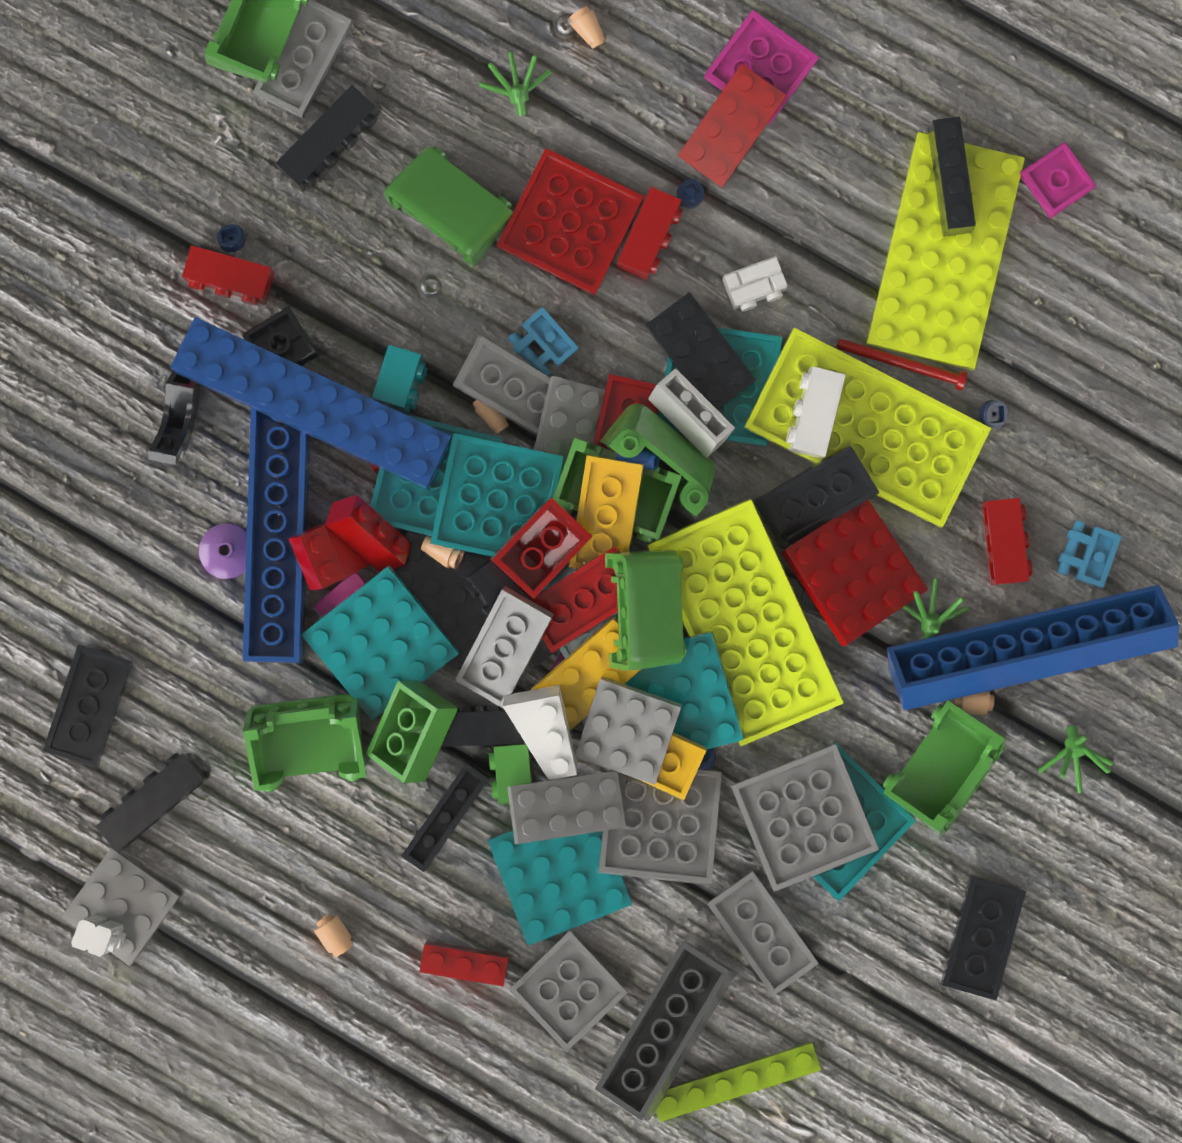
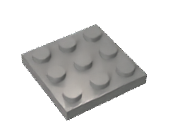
(628, 730)
(128, 896)
(568, 990)

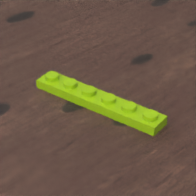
(738, 1081)

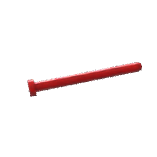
(904, 363)

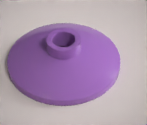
(213, 561)

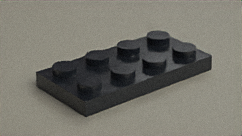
(700, 351)
(816, 496)
(87, 706)
(983, 938)

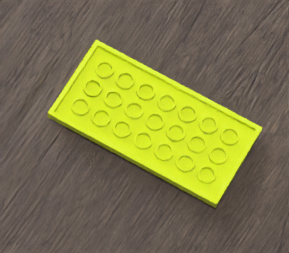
(938, 286)
(903, 437)
(763, 638)

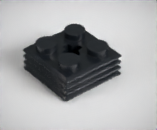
(287, 328)

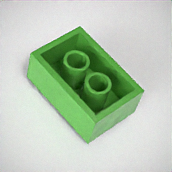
(411, 731)

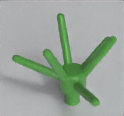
(518, 92)
(930, 621)
(1076, 748)

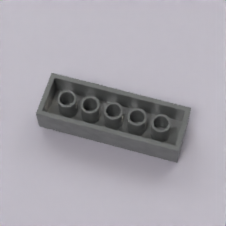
(665, 1031)

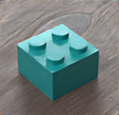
(400, 379)

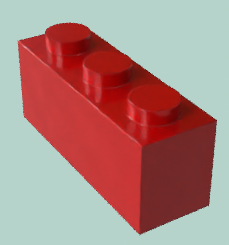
(650, 233)
(228, 275)
(368, 533)
(1006, 541)
(464, 963)

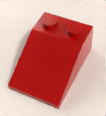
(541, 548)
(325, 557)

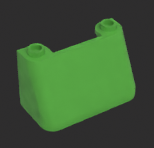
(253, 37)
(449, 204)
(642, 428)
(655, 495)
(647, 609)
(304, 739)
(945, 768)

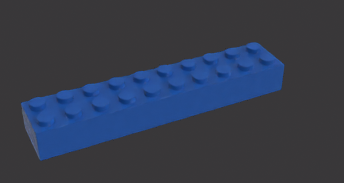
(311, 403)
(274, 514)
(1032, 647)

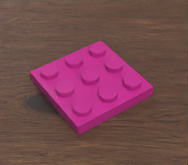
(765, 52)

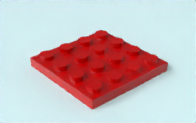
(570, 221)
(854, 572)

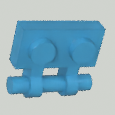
(549, 337)
(1097, 556)

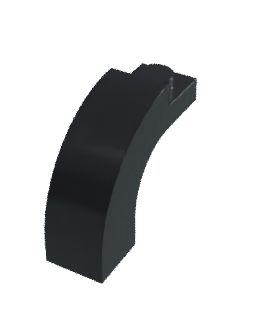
(177, 420)

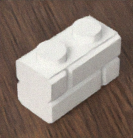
(755, 284)
(98, 935)

